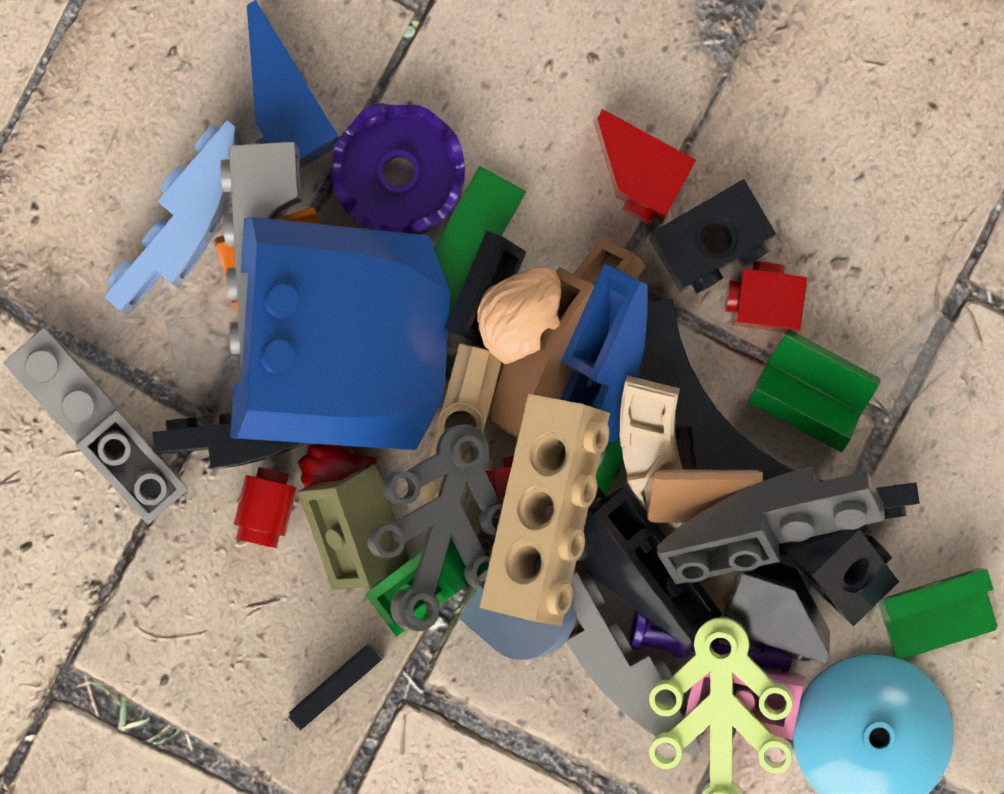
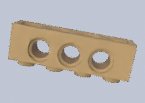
(523, 527)

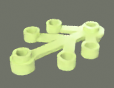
(721, 707)

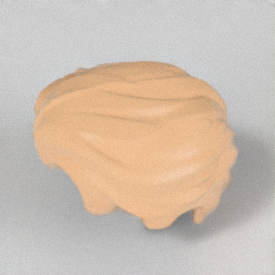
(518, 312)

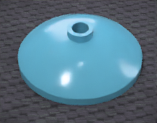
(852, 701)

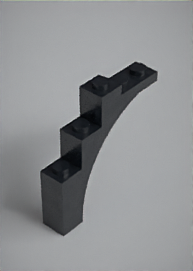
(711, 436)

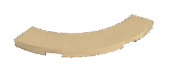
(651, 445)

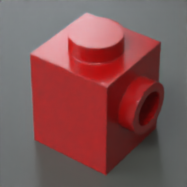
(766, 298)

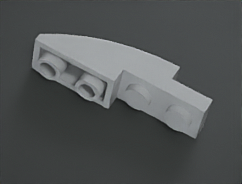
(96, 425)
(624, 683)

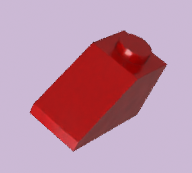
(641, 168)

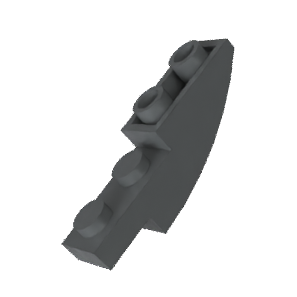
(753, 522)

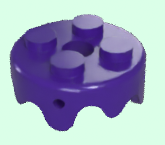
(391, 133)

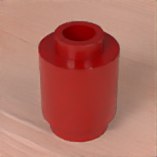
(264, 507)

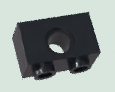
(734, 213)
(845, 569)

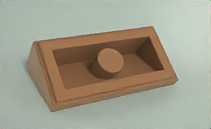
(683, 494)

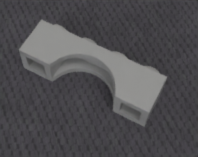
(262, 185)

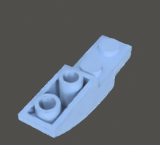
(197, 207)

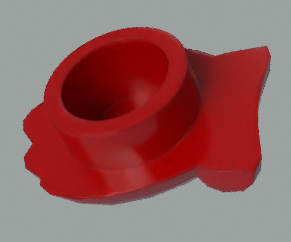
(331, 463)

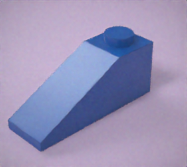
(281, 96)

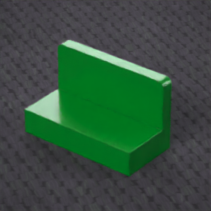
(814, 390)
(938, 613)

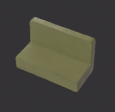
(340, 522)

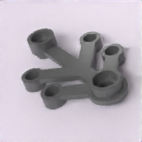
(444, 519)

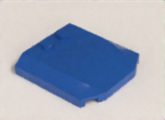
(340, 336)

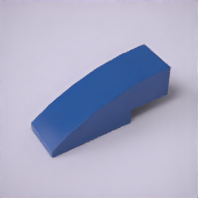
(607, 344)

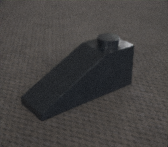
(624, 558)

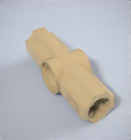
(469, 392)

